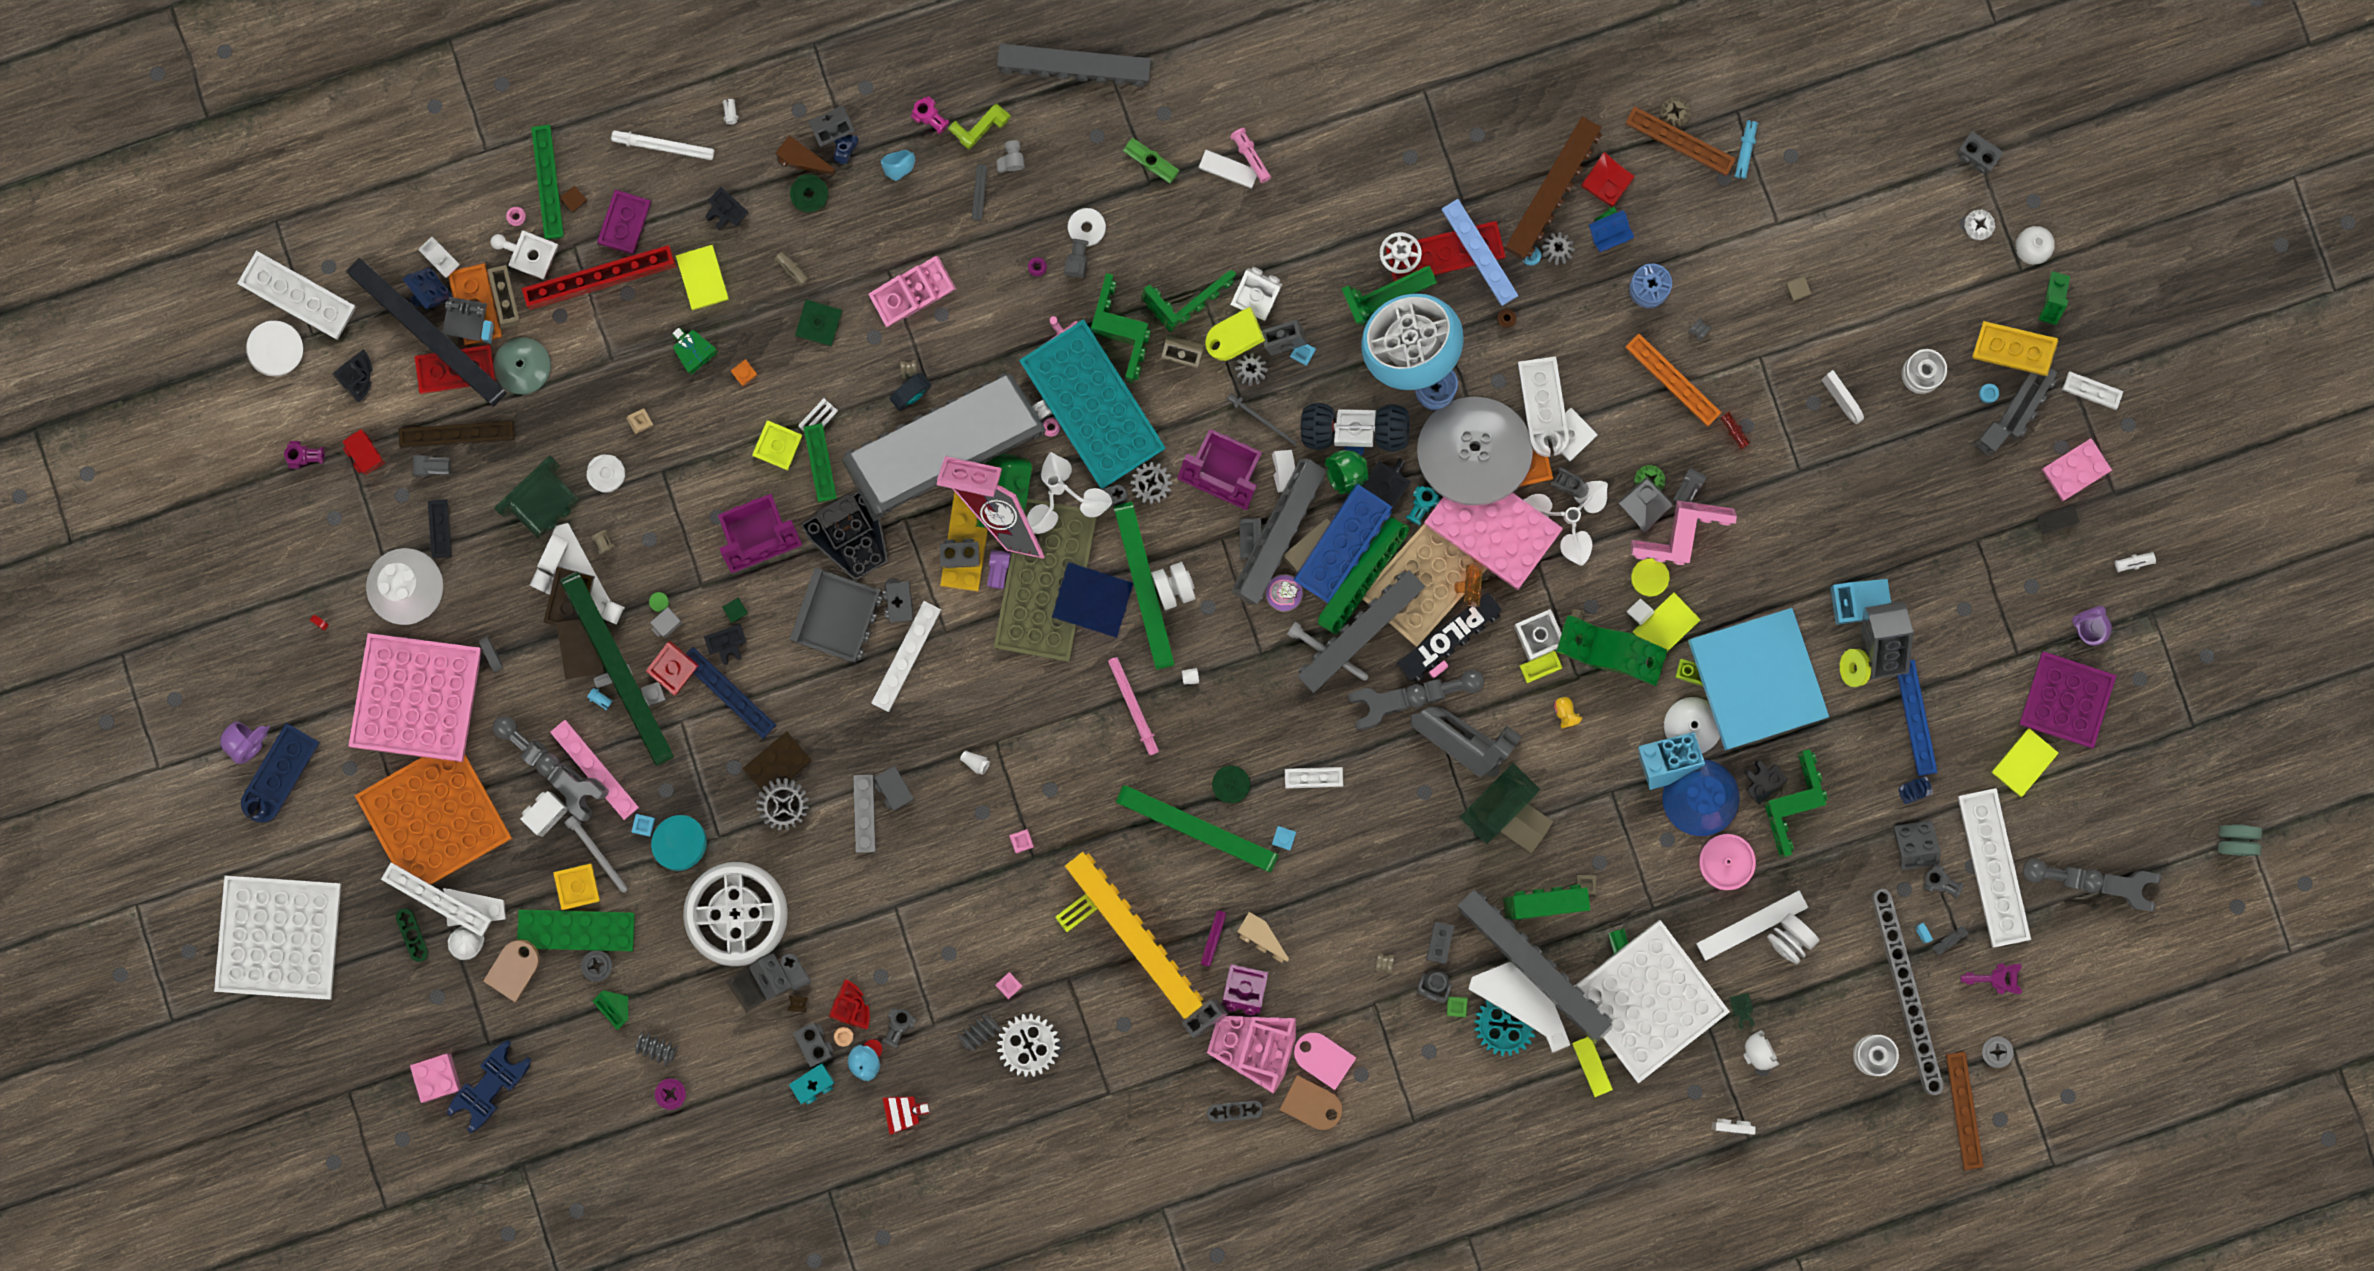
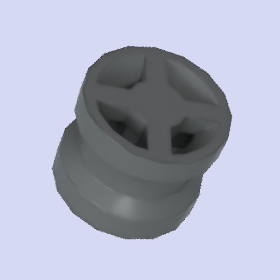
(1699, 329)

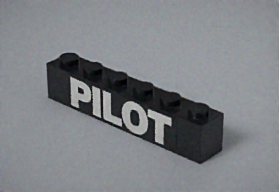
(1448, 637)

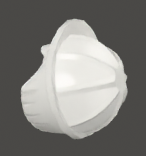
(465, 943)

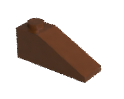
(799, 157)

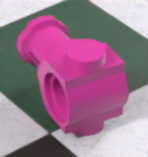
(930, 116)

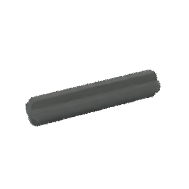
(979, 192)

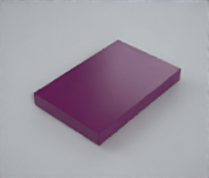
(624, 222)

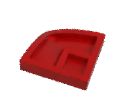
(1607, 180)

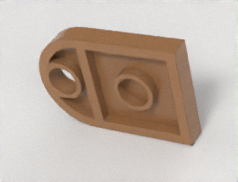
(513, 970)
(1310, 1103)

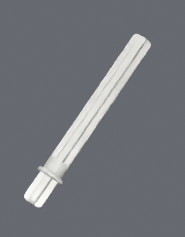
(662, 145)

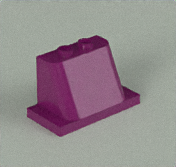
(1222, 469)
(756, 533)

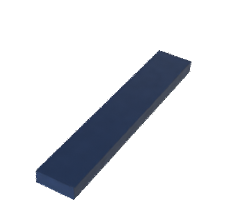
(731, 695)

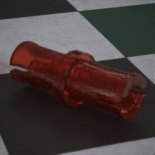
(1735, 430)

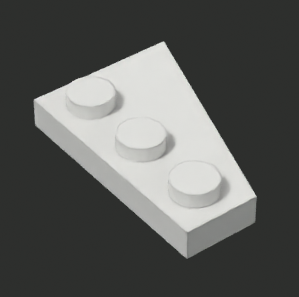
(488, 906)

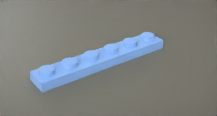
(1479, 252)

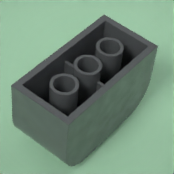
(1887, 639)

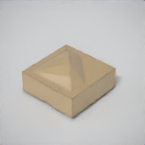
(639, 421)

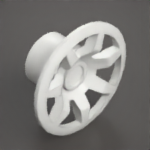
(1400, 252)

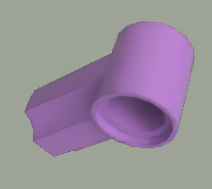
(998, 565)

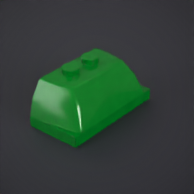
(1014, 477)

